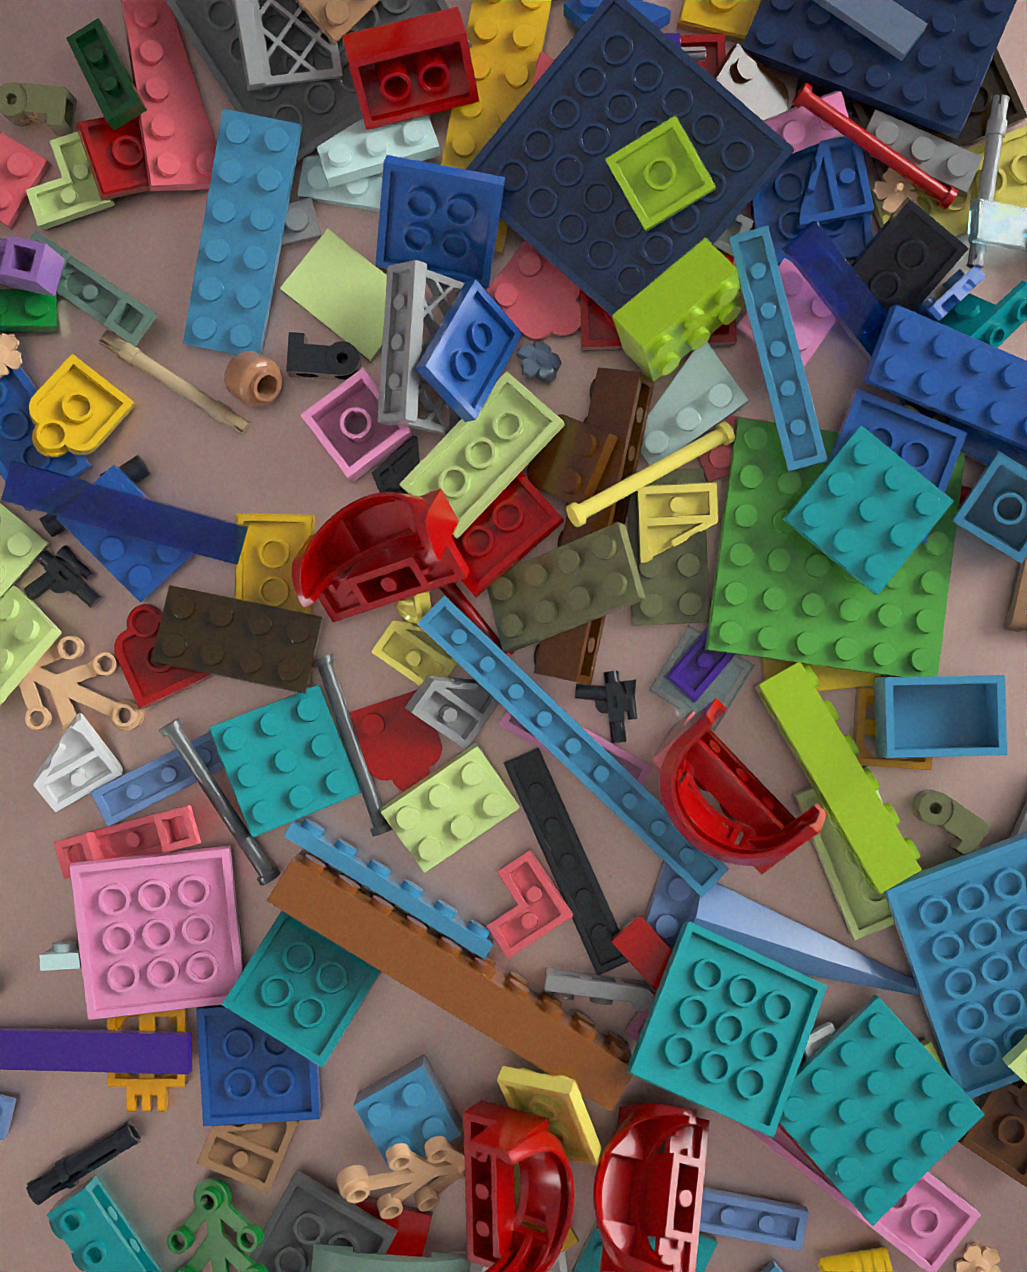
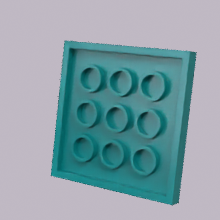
(727, 1029)
(875, 1110)

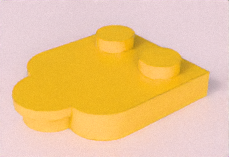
(75, 410)

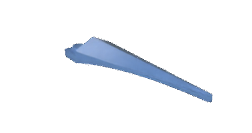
(764, 932)

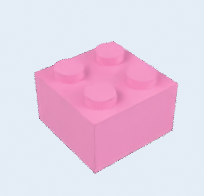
(808, 312)
(349, 427)

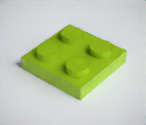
(660, 173)

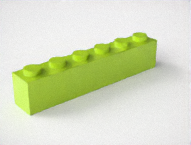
(838, 777)

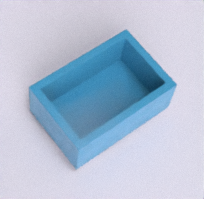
(940, 716)

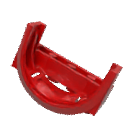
(709, 764)
(492, 1145)

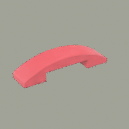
(139, 836)

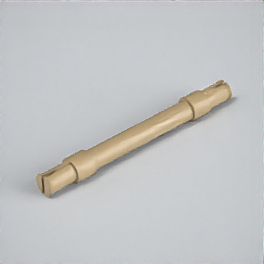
(134, 356)

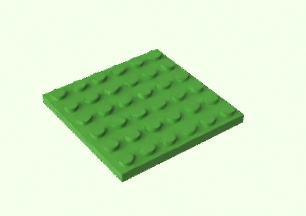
(795, 604)

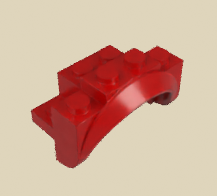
(397, 549)
(651, 1193)

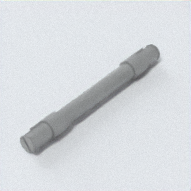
(995, 133)

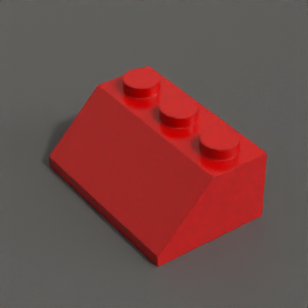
(411, 67)

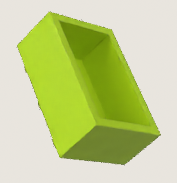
(679, 310)

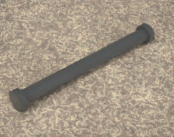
(351, 743)
(220, 802)

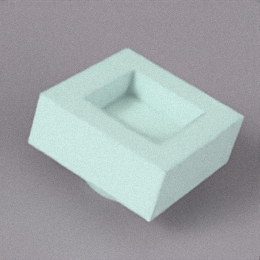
(61, 956)

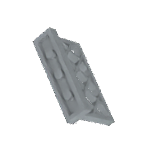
(254, 51)
(405, 347)

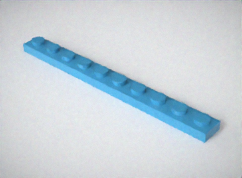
(569, 743)

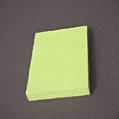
(341, 293)

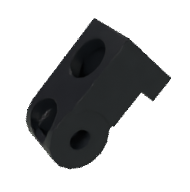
(321, 361)

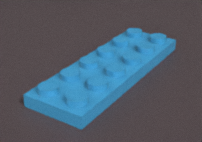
(242, 232)

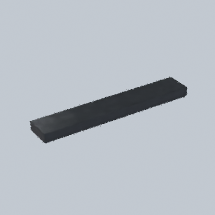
(566, 858)

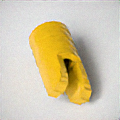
(859, 1261)

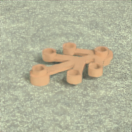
(65, 687)
(356, 1183)

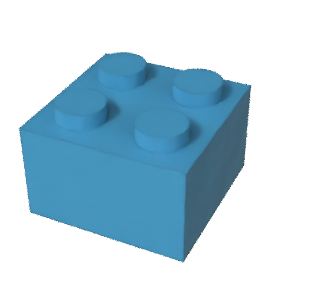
(998, 507)
(408, 1109)

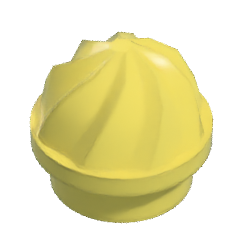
(414, 607)

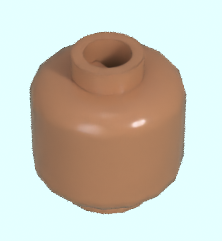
(253, 378)

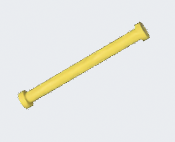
(578, 513)

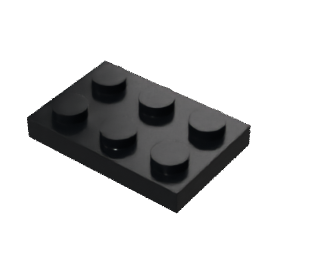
(907, 257)

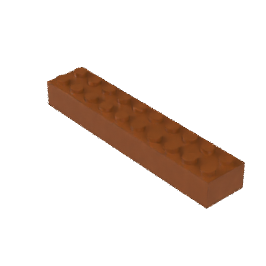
(455, 978)

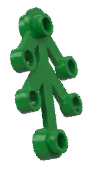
(217, 1246)

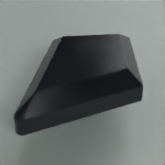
(397, 467)

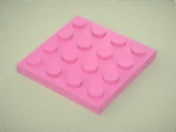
(157, 931)

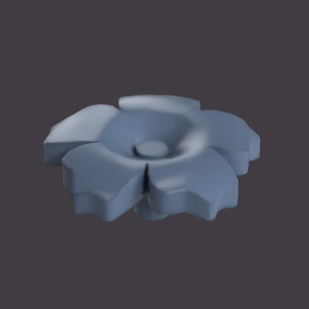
(539, 360)

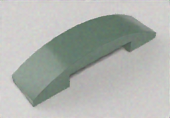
(100, 297)
(342, 1259)

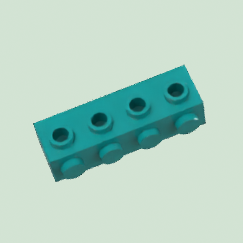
(99, 1232)

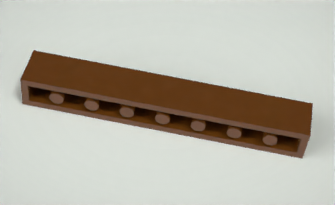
(621, 408)

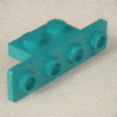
(986, 320)

